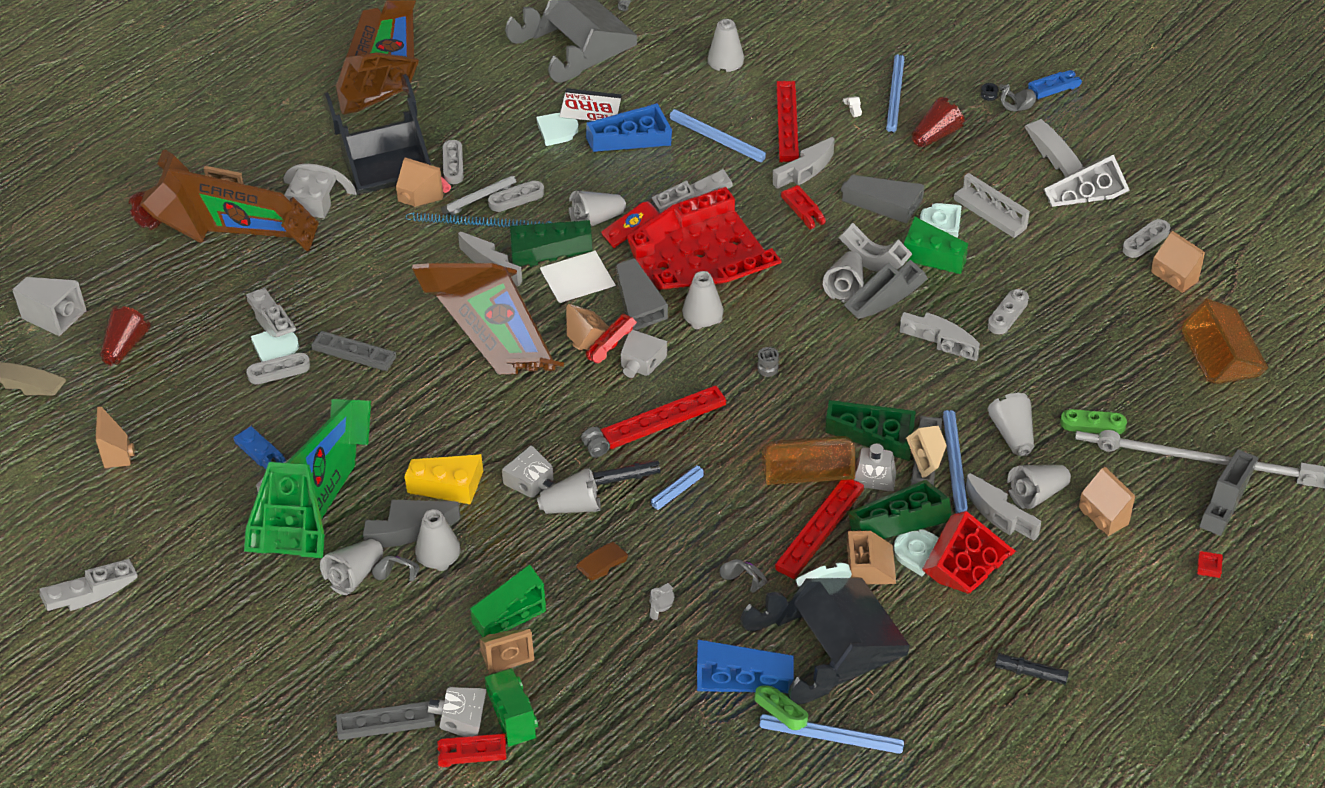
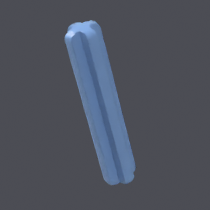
(677, 487)

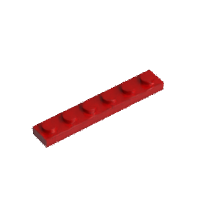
(787, 121)
(664, 417)
(819, 528)

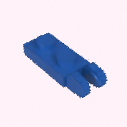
(1054, 83)
(258, 447)

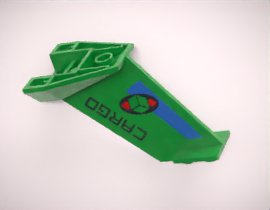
(302, 489)

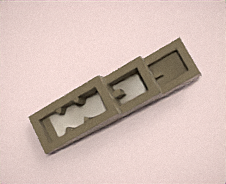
(29, 379)

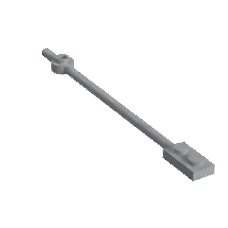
(1110, 441)

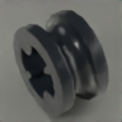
(989, 91)

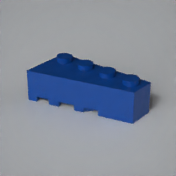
(630, 130)
(741, 668)

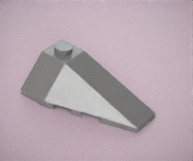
(1091, 183)

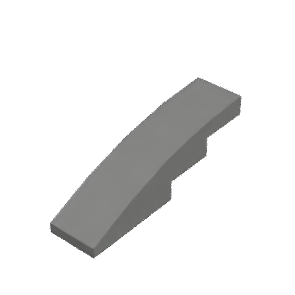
(1053, 147)
(484, 252)

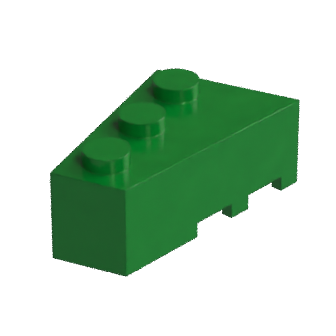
(935, 247)
(510, 604)
(511, 707)

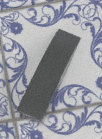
(886, 289)
(1228, 492)
(405, 521)

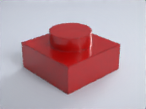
(1209, 564)

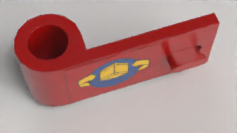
(619, 230)

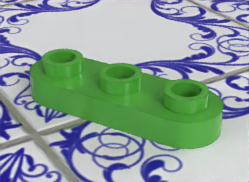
(1092, 421)
(781, 707)

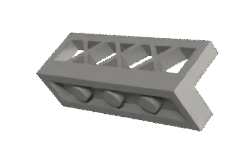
(992, 210)

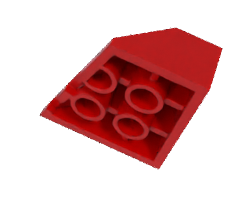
(965, 553)

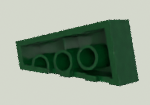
(549, 241)
(872, 425)
(903, 511)

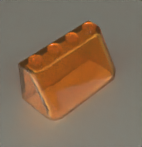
(1222, 343)
(809, 460)

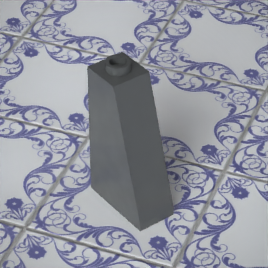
(883, 196)
(640, 295)

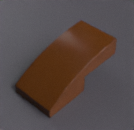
(601, 560)

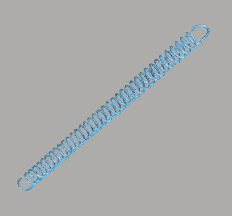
(469, 221)

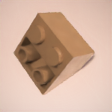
(870, 558)

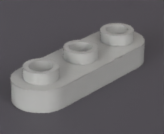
(453, 161)
(516, 196)
(1146, 238)
(1008, 311)
(278, 368)

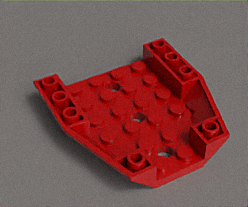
(693, 228)

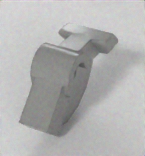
(661, 600)

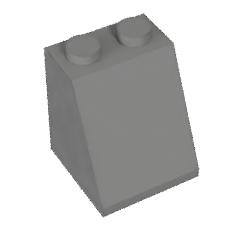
(50, 303)

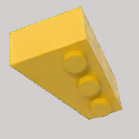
(445, 477)

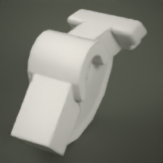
(854, 105)

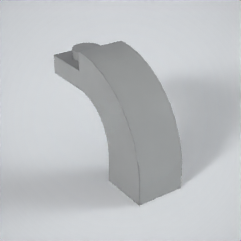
(873, 255)

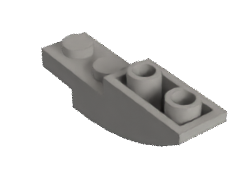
(807, 166)
(685, 191)
(269, 314)
(946, 334)
(994, 506)
(96, 585)

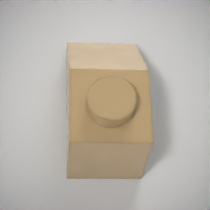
(927, 448)

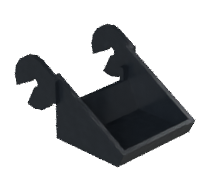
(378, 153)
(845, 621)

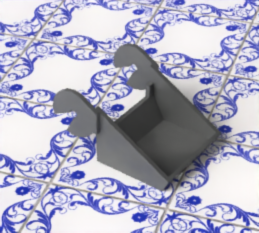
(583, 21)

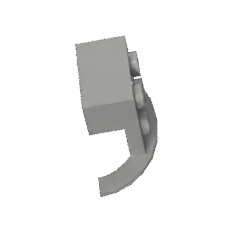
(311, 187)

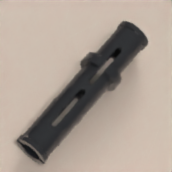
(628, 472)
(1030, 668)

